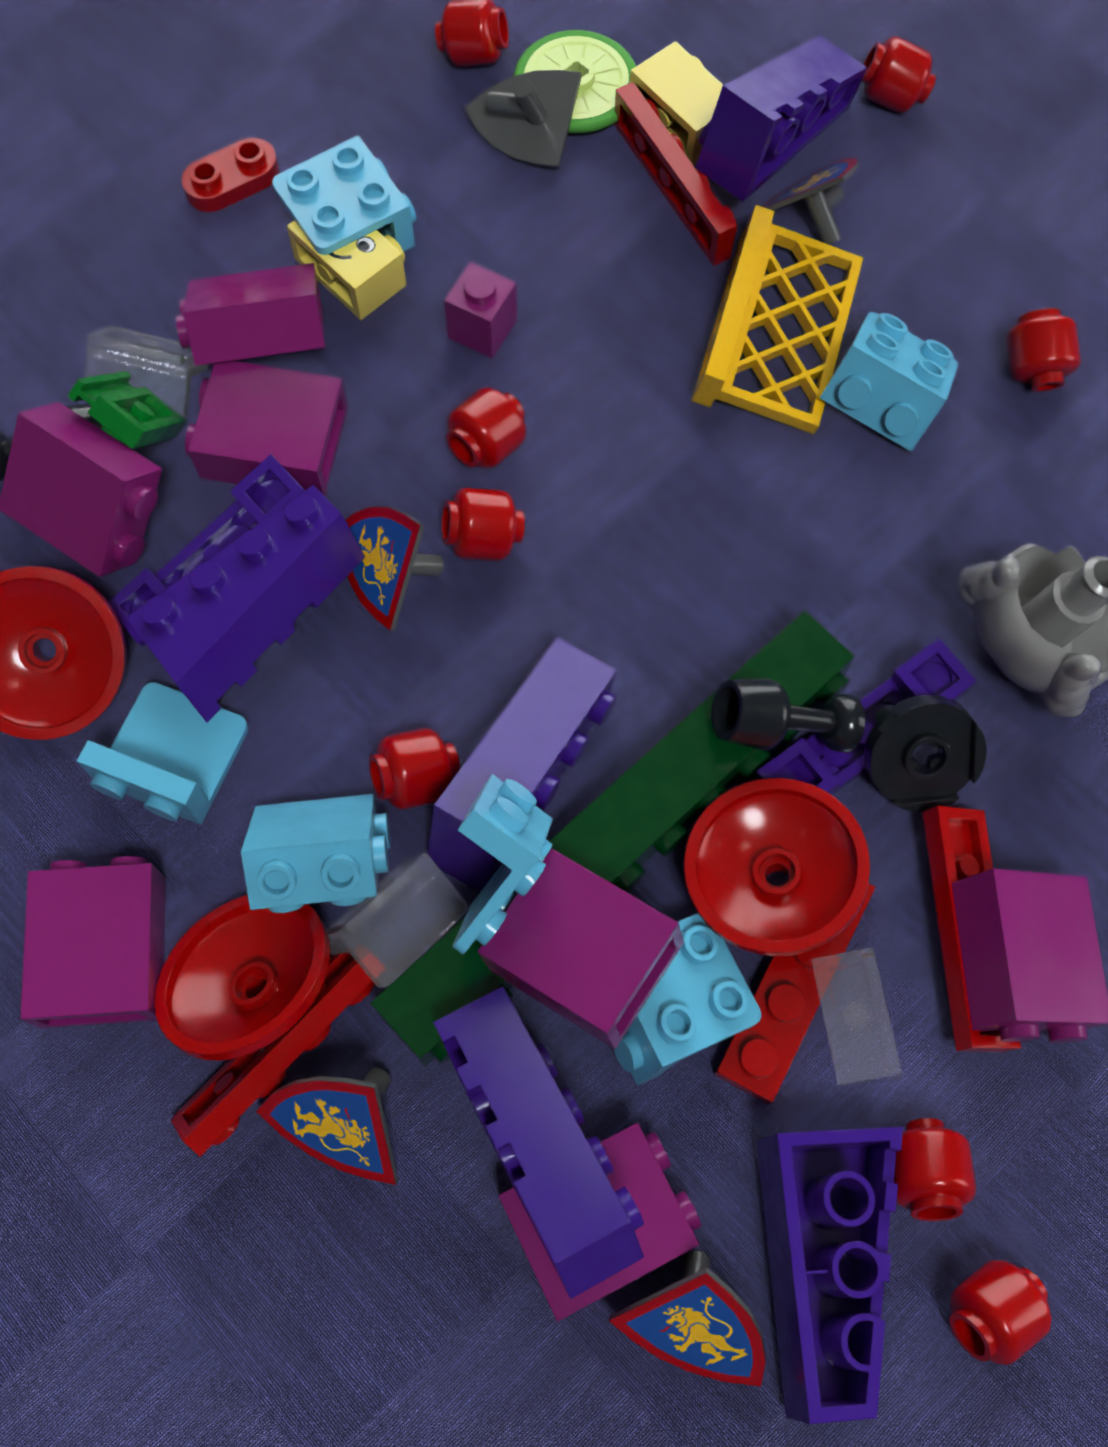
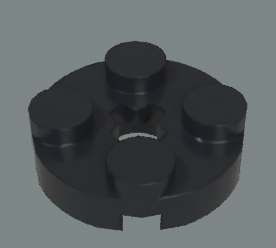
(905, 727)

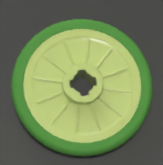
(603, 69)

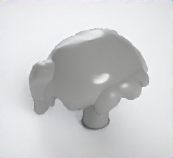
(1043, 621)

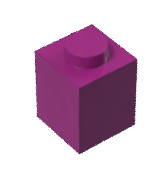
(481, 309)

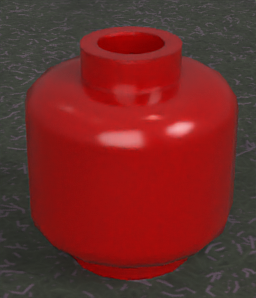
(472, 32)
(898, 74)
(1043, 349)
(486, 428)
(481, 524)
(413, 768)
(934, 1171)
(1000, 1312)

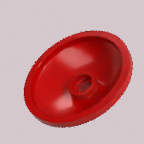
(62, 693)
(771, 829)
(241, 979)

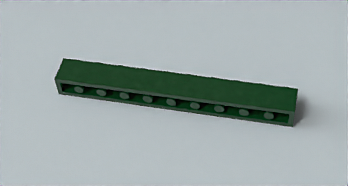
(627, 824)

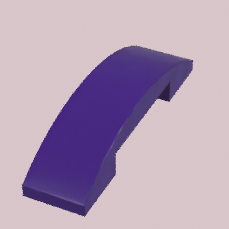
(257, 496)
(929, 672)

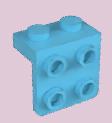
(345, 198)
(892, 380)
(167, 755)
(515, 833)
(691, 1007)

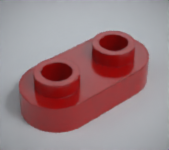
(230, 174)

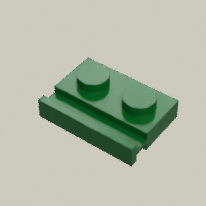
(127, 412)

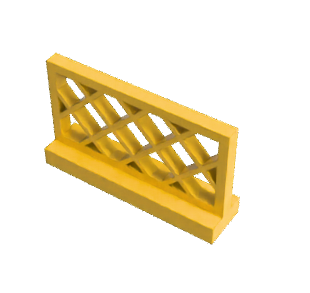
(735, 319)

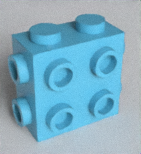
(315, 853)

